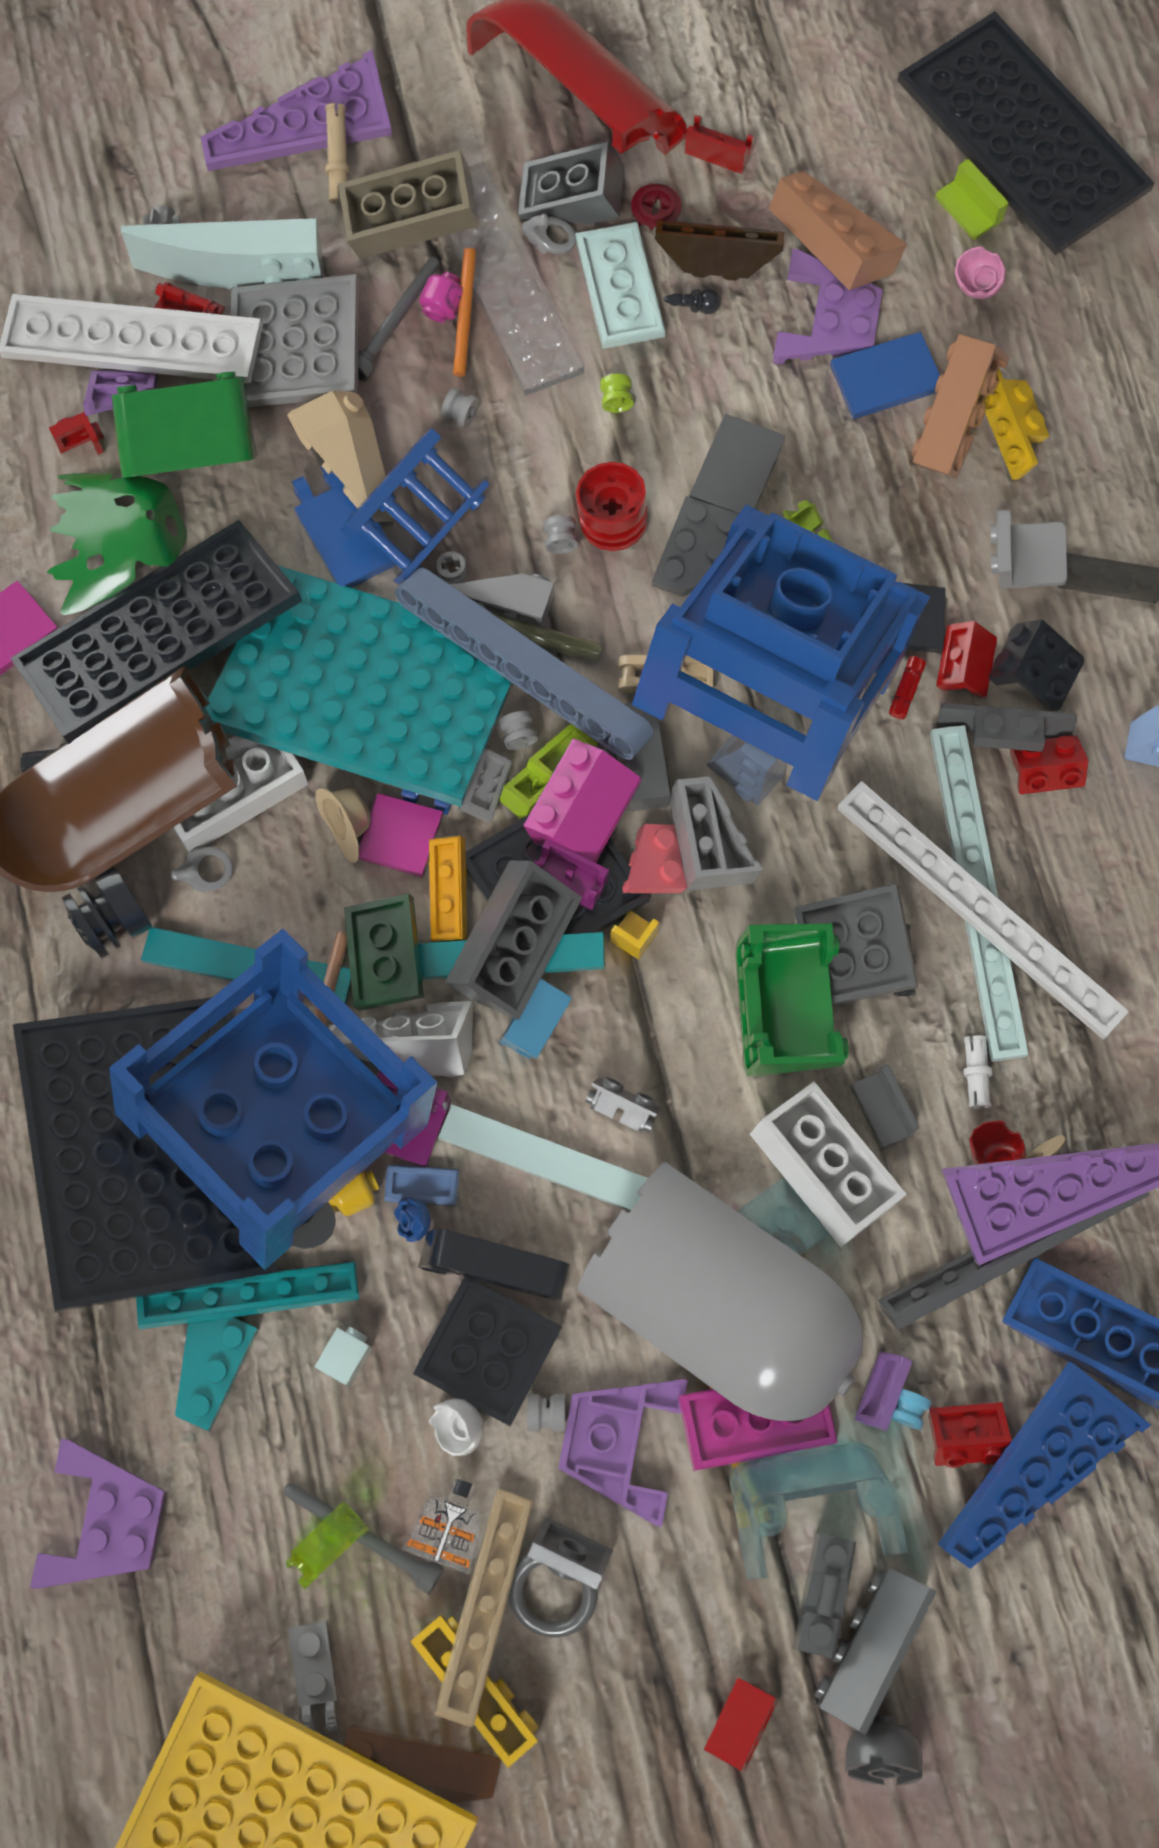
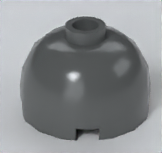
(884, 1753)

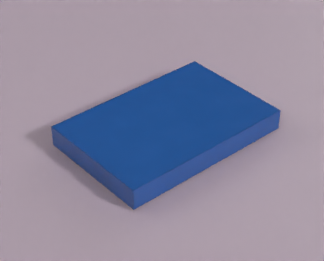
(886, 375)

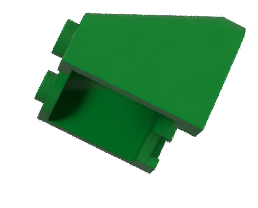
(183, 426)
(787, 998)

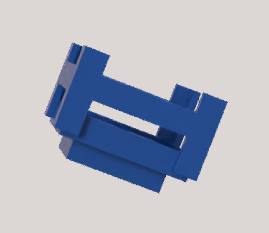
(793, 625)
(273, 1102)

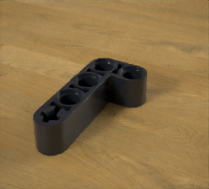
(493, 1263)

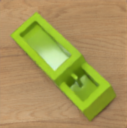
(526, 787)

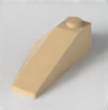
(345, 439)

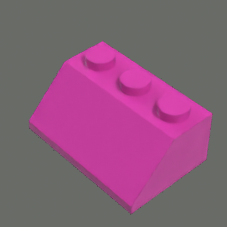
(582, 801)

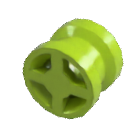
(616, 393)

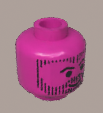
(441, 297)

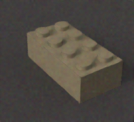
(408, 204)

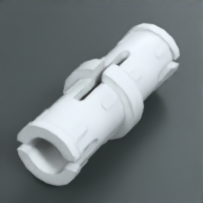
(977, 1072)

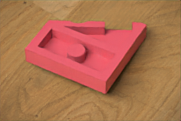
(656, 862)

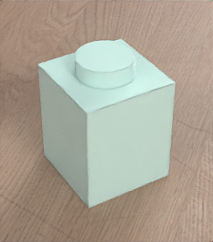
(344, 1355)

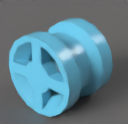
(911, 1409)

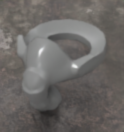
(536, 234)
(189, 869)

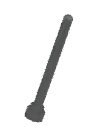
(366, 357)
(423, 1573)

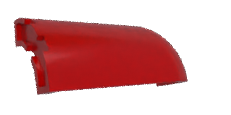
(583, 68)

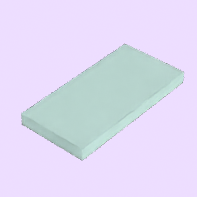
(619, 285)

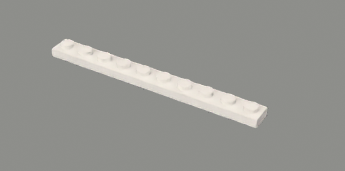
(983, 910)

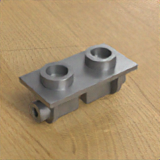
(636, 1107)

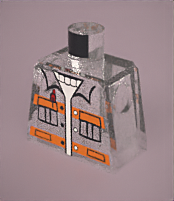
(447, 1529)

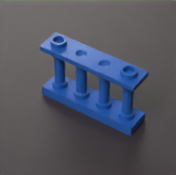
(384, 500)

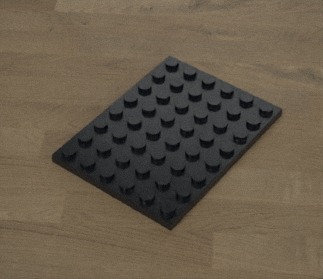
(114, 1205)

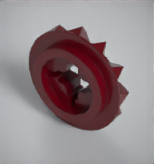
(644, 201)

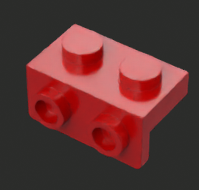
(1057, 767)

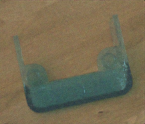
(765, 1484)

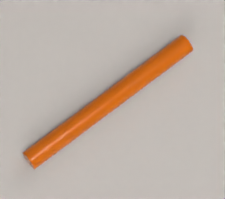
(464, 313)

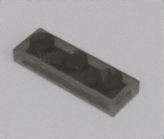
(1112, 578)

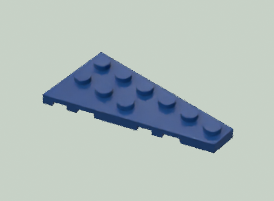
(1048, 1456)

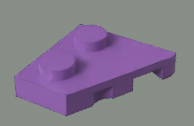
(104, 383)

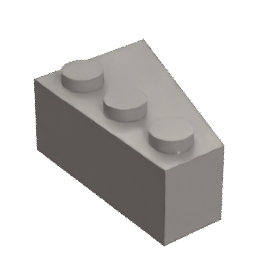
(708, 839)

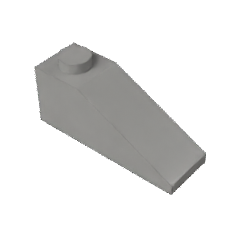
(512, 596)

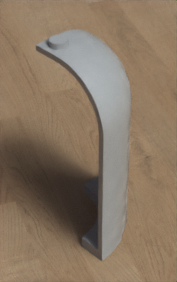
(726, 1300)

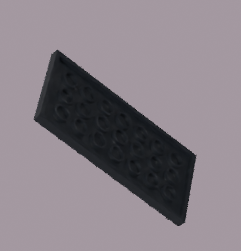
(1025, 132)
(155, 628)

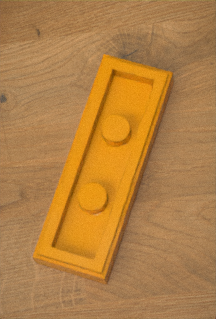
(448, 889)

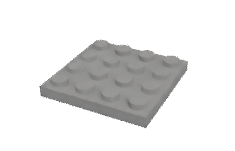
(305, 338)

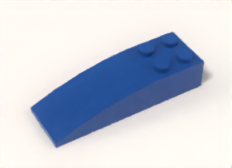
(1089, 1329)

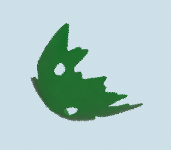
(114, 532)

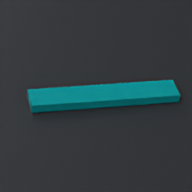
(572, 953)
(216, 958)
(251, 1296)

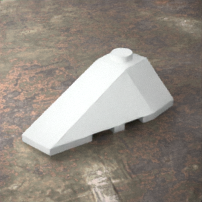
(434, 1038)

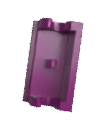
(574, 871)

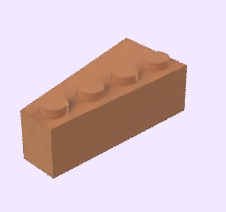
(835, 231)
(958, 405)

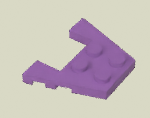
(842, 320)
(604, 1438)
(117, 1526)

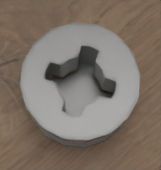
(459, 407)
(560, 534)
(518, 730)

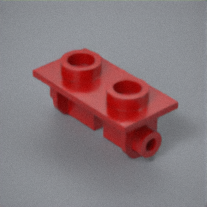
(176, 298)

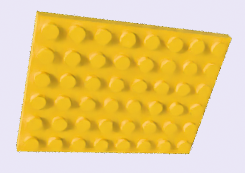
(262, 1780)

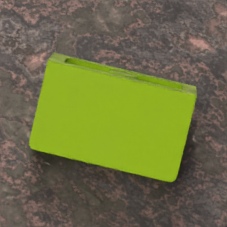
(973, 201)

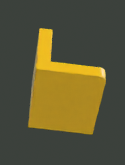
(634, 934)

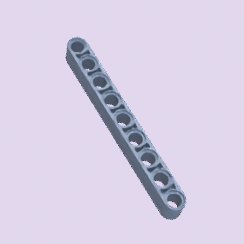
(525, 664)

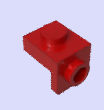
(76, 431)

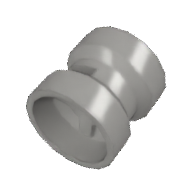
(546, 1412)

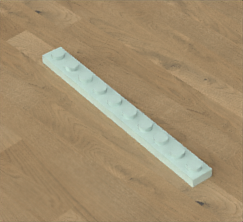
(971, 852)

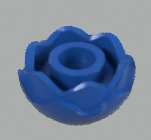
(412, 1218)

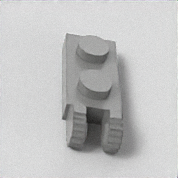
(314, 1672)

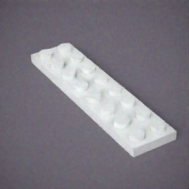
(130, 337)

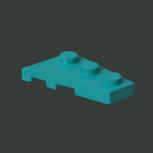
(210, 1366)

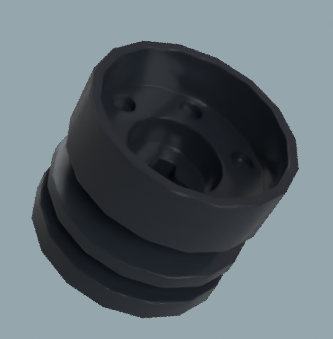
(106, 912)

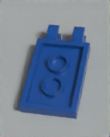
(322, 516)

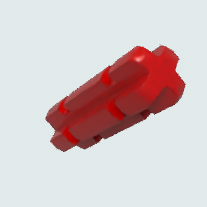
(907, 687)

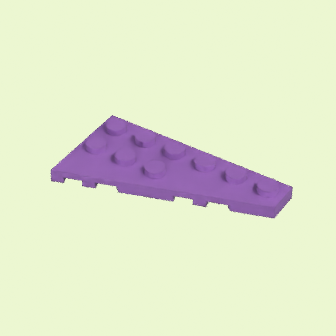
(1031, 1198)

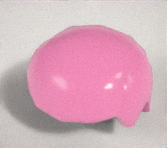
(980, 273)

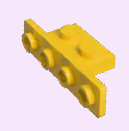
(1015, 424)

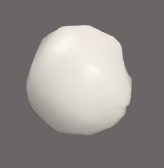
(457, 1426)

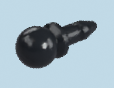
(706, 301)

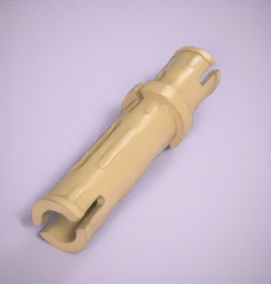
(337, 165)

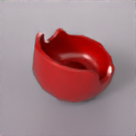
(996, 1143)

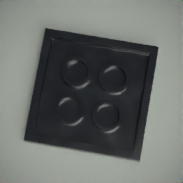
(487, 1350)

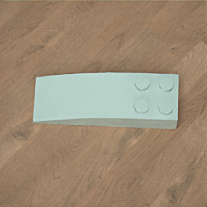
(228, 252)

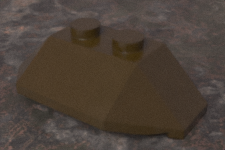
(718, 248)

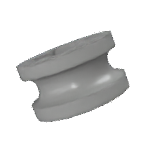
(458, 561)

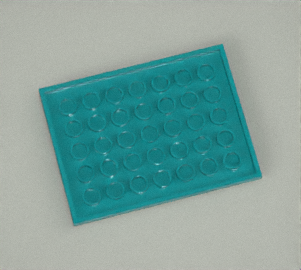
(362, 691)

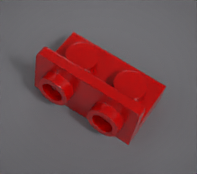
(969, 1434)

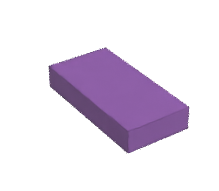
(883, 1390)

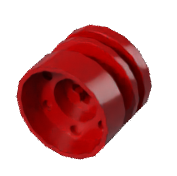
(607, 491)

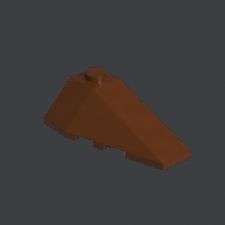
(439, 1768)

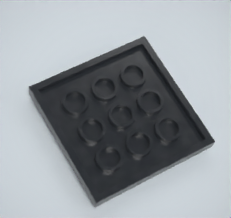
(489, 859)

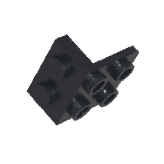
(1038, 662)

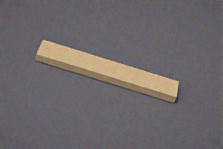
(484, 1608)

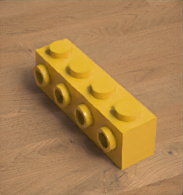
(497, 1718)

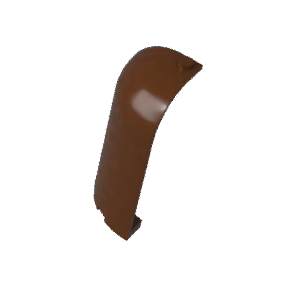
(114, 788)

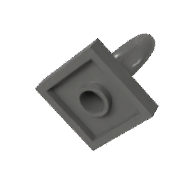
(569, 1557)

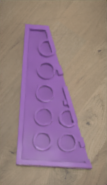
(299, 119)

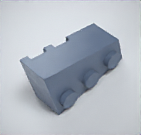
(747, 769)

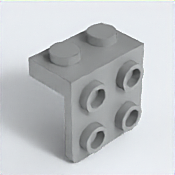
(1028, 553)

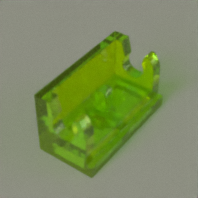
(326, 1544)

